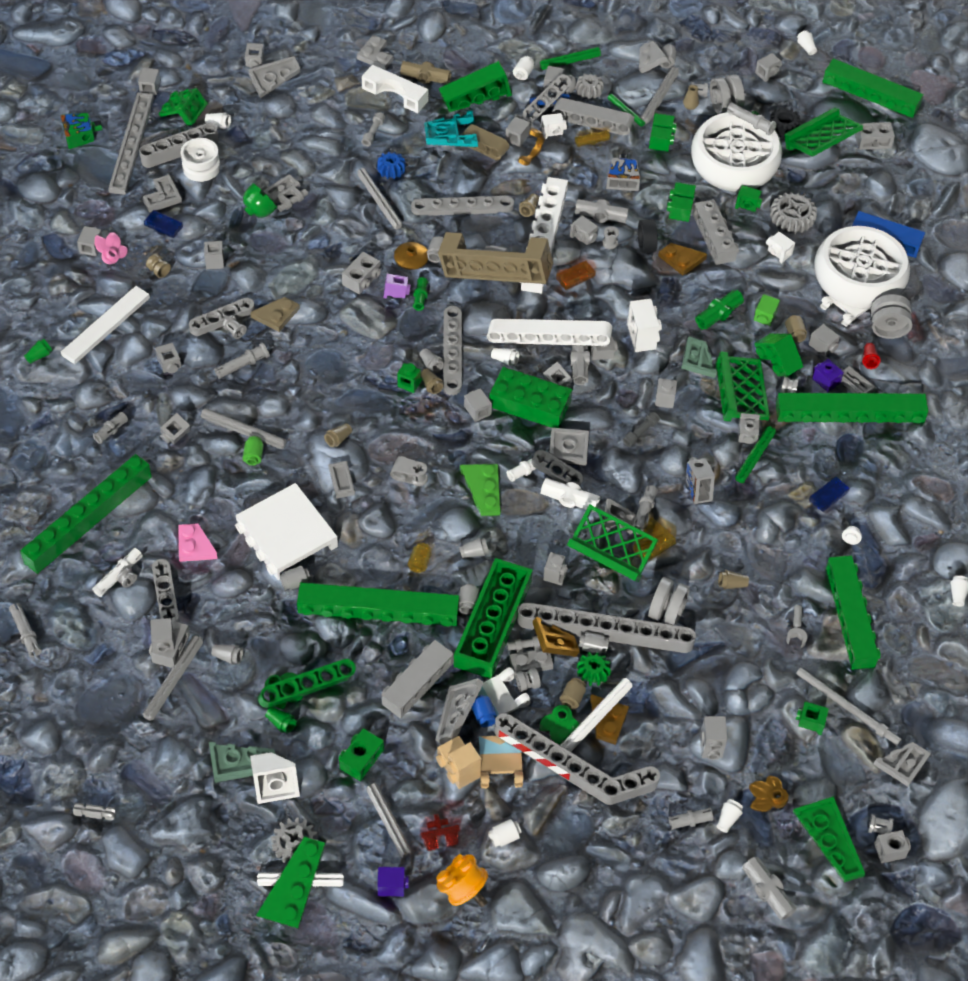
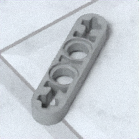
(546, 98)
(220, 314)
(167, 593)

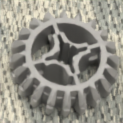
(793, 212)

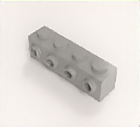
(715, 232)
(417, 678)

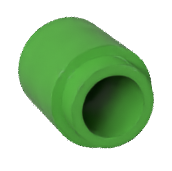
(253, 451)

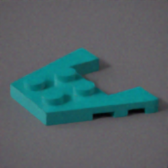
(446, 131)

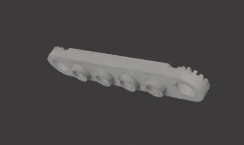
(462, 205)
(452, 350)

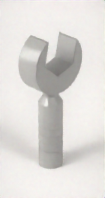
(797, 631)

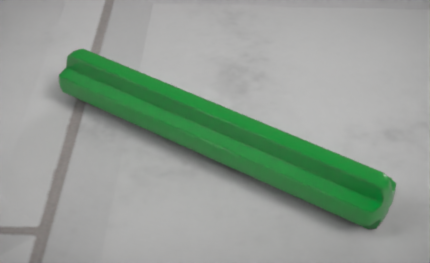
(570, 58)
(755, 454)

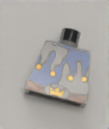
(623, 174)
(699, 472)

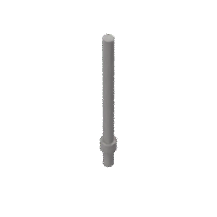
(881, 729)

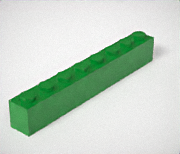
(851, 407)
(85, 514)
(378, 604)

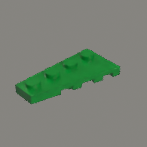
(830, 834)
(292, 890)

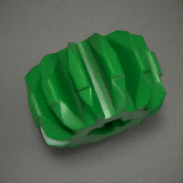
(593, 668)

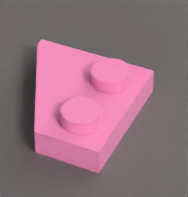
(194, 544)

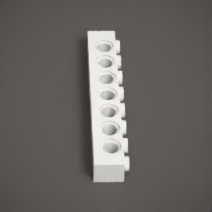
(548, 218)

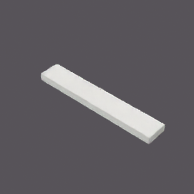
(105, 325)

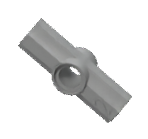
(601, 211)
(580, 362)
(769, 888)

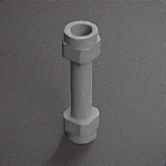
(378, 120)

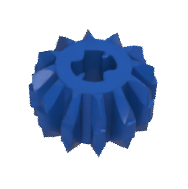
(391, 165)

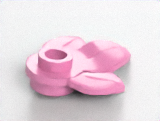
(110, 248)

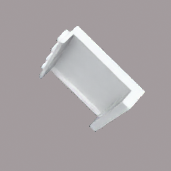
(285, 529)

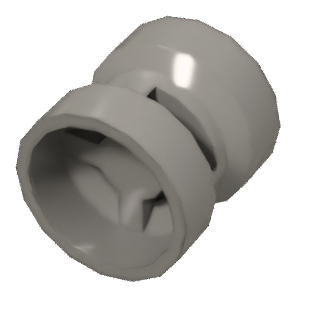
(527, 680)

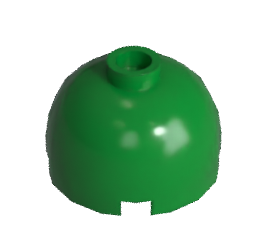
(257, 202)

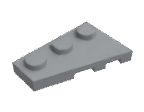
(273, 74)

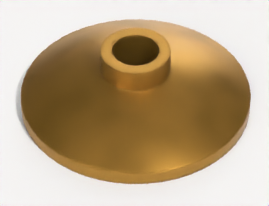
(411, 255)

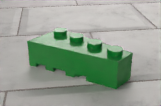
(476, 88)

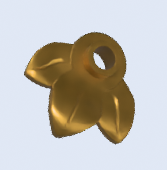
(765, 794)

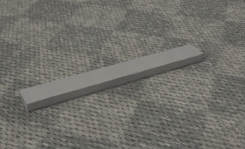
(131, 143)

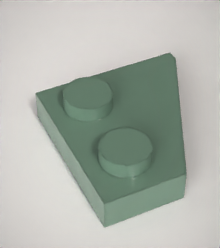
(697, 358)

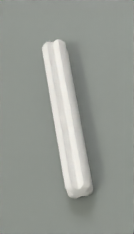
(321, 879)

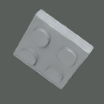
(569, 445)

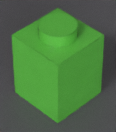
(766, 310)

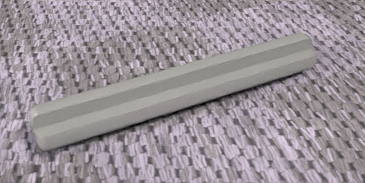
(389, 820)

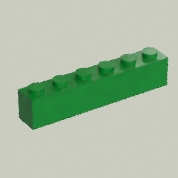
(872, 88)
(852, 612)

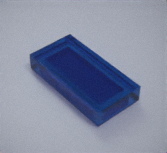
(163, 224)
(829, 494)

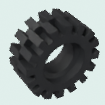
(785, 116)

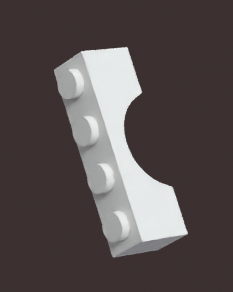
(379, 80)

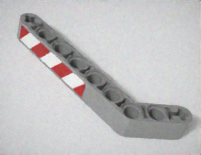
(570, 760)

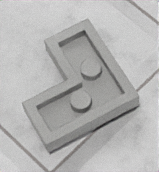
(373, 55)
(164, 197)

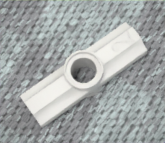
(569, 494)

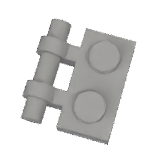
(284, 188)
(524, 661)

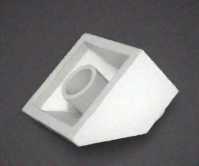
(274, 778)

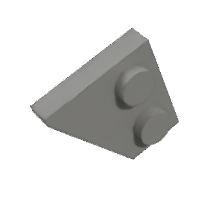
(651, 56)
(904, 763)

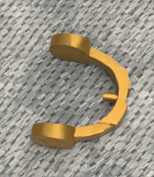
(526, 160)

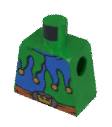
(79, 129)

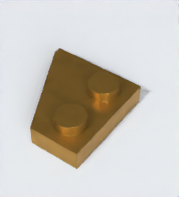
(681, 257)
(555, 640)
(610, 726)

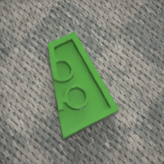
(484, 486)

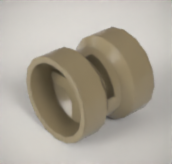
(156, 264)

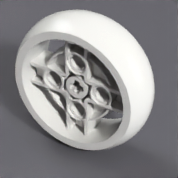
(735, 154)
(861, 265)

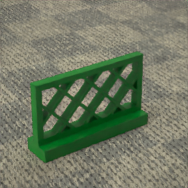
(821, 125)
(728, 386)
(609, 559)

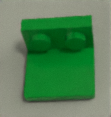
(187, 103)

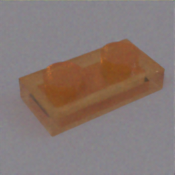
(575, 275)

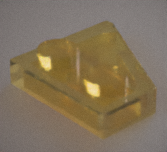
(654, 529)

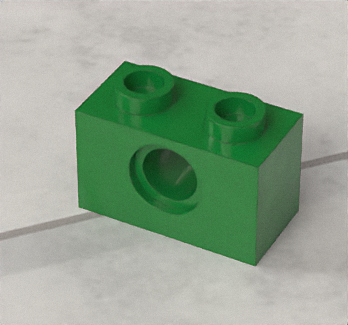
(357, 765)

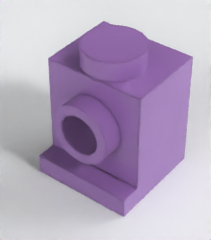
(396, 286)

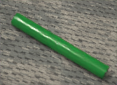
(624, 108)

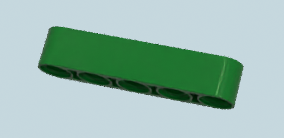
(313, 676)

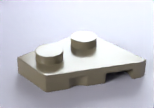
(276, 314)

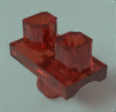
(430, 837)

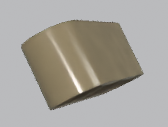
(488, 143)

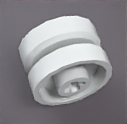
(200, 159)

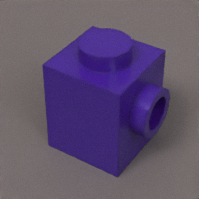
(827, 375)
(392, 881)

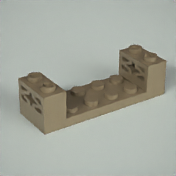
(526, 267)

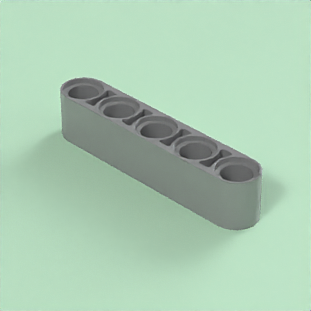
(594, 116)
(170, 147)

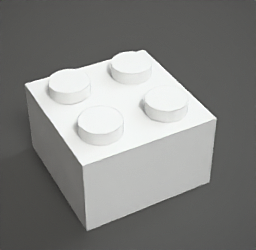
(643, 325)

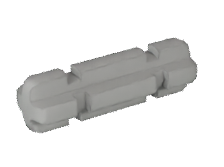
(94, 811)

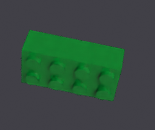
(530, 398)

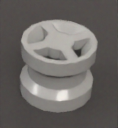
(789, 385)

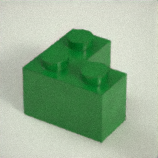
(781, 352)

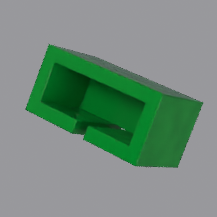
(662, 131)
(682, 201)

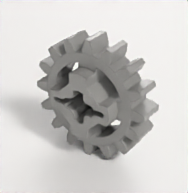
(289, 835)

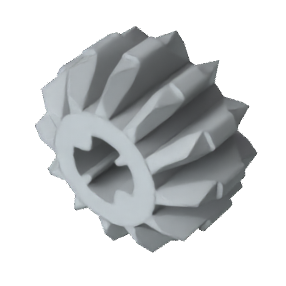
(589, 86)

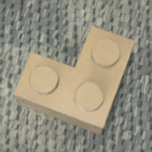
(460, 761)

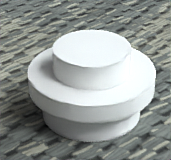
(852, 535)

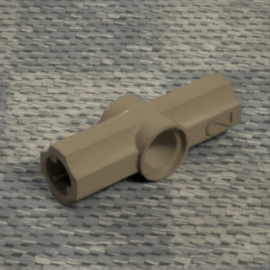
(425, 72)

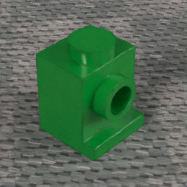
(749, 199)
(411, 373)
(812, 717)

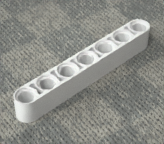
(549, 332)

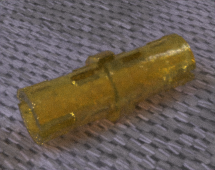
(592, 138)

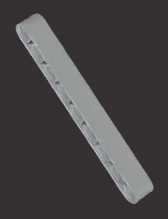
(615, 624)

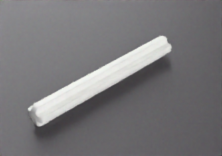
(597, 714)

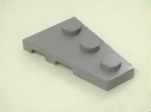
(456, 709)

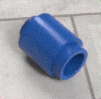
(484, 711)

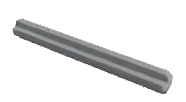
(660, 94)
(379, 198)
(243, 428)
(172, 678)

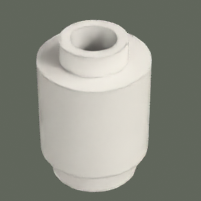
(523, 68)
(504, 833)

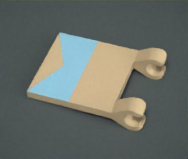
(499, 758)

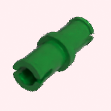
(420, 294)

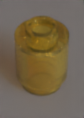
(419, 557)

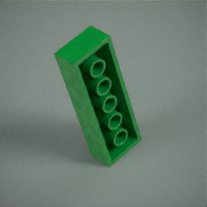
(492, 618)

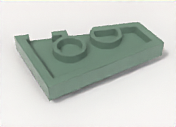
(232, 761)

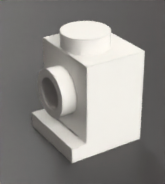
(552, 125)
(780, 246)

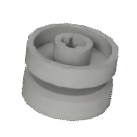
(725, 91)
(891, 316)
(672, 603)

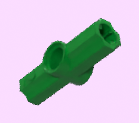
(719, 309)

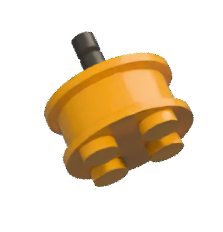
(463, 880)

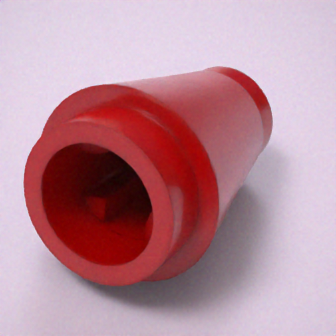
(870, 356)

